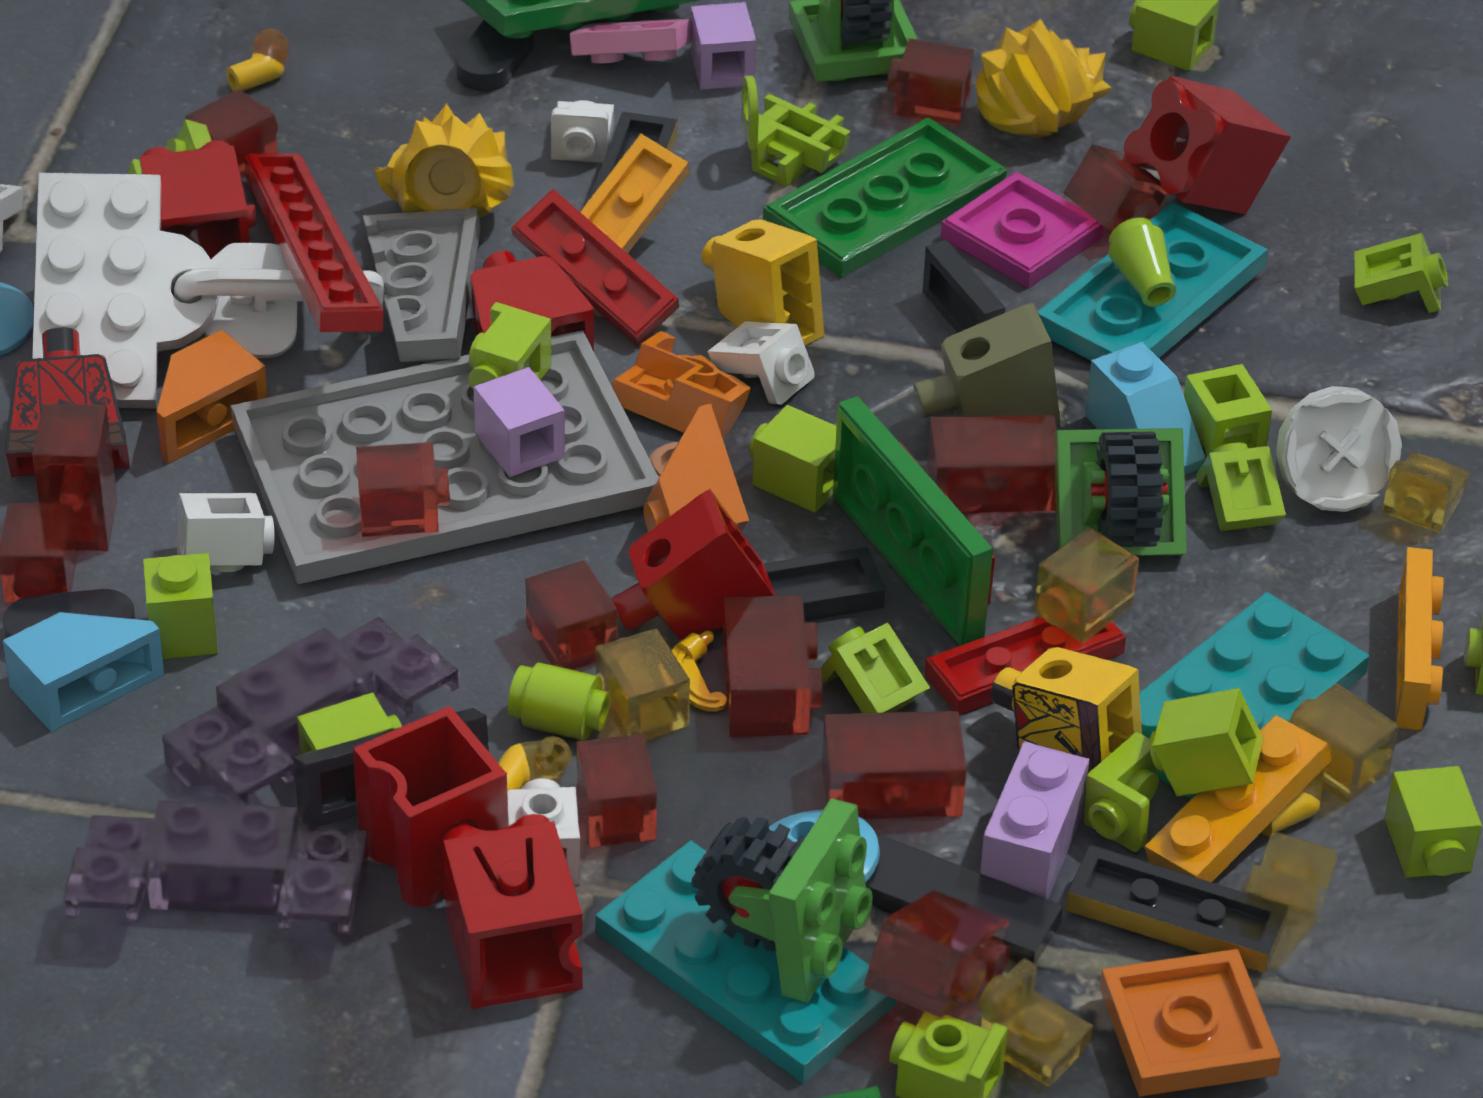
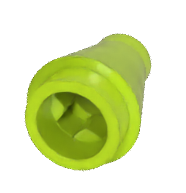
(1142, 257)

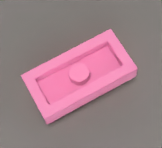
(610, 40)

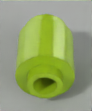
(558, 700)

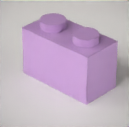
(1035, 819)

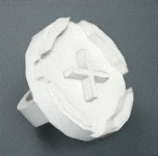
(1338, 448)

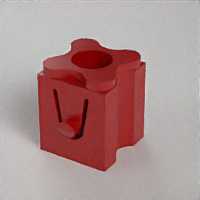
(1206, 145)
(202, 195)
(417, 789)
(512, 911)

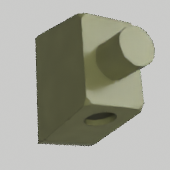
(995, 370)

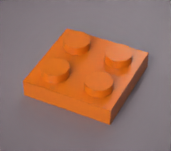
(1189, 1022)

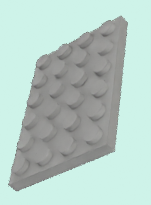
(307, 460)

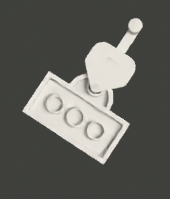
(114, 275)

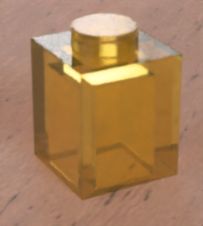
(1086, 585)
(644, 685)
(1357, 737)

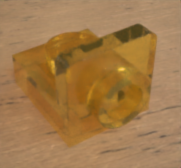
(1424, 490)
(1294, 874)
(1040, 1034)

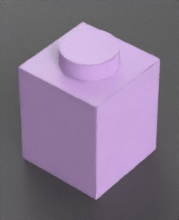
(722, 45)
(519, 421)

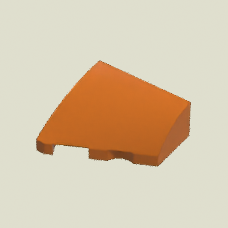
(674, 386)

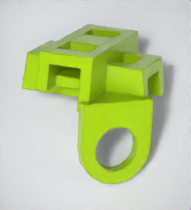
(784, 135)

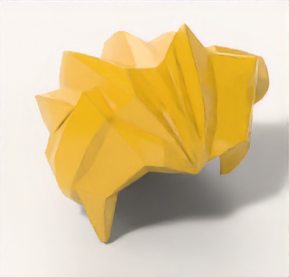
(1038, 82)
(449, 167)

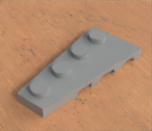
(425, 277)

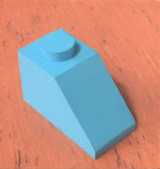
(1140, 392)
(80, 663)

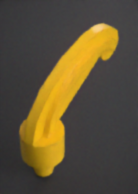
(687, 653)

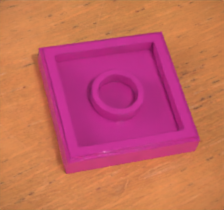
(1021, 229)

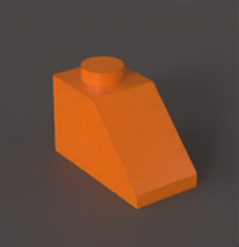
(200, 392)
(694, 467)

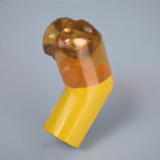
(266, 63)

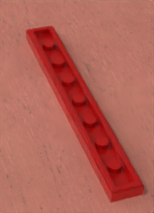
(313, 244)

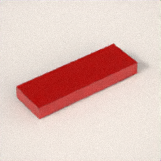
(597, 266)
(968, 671)

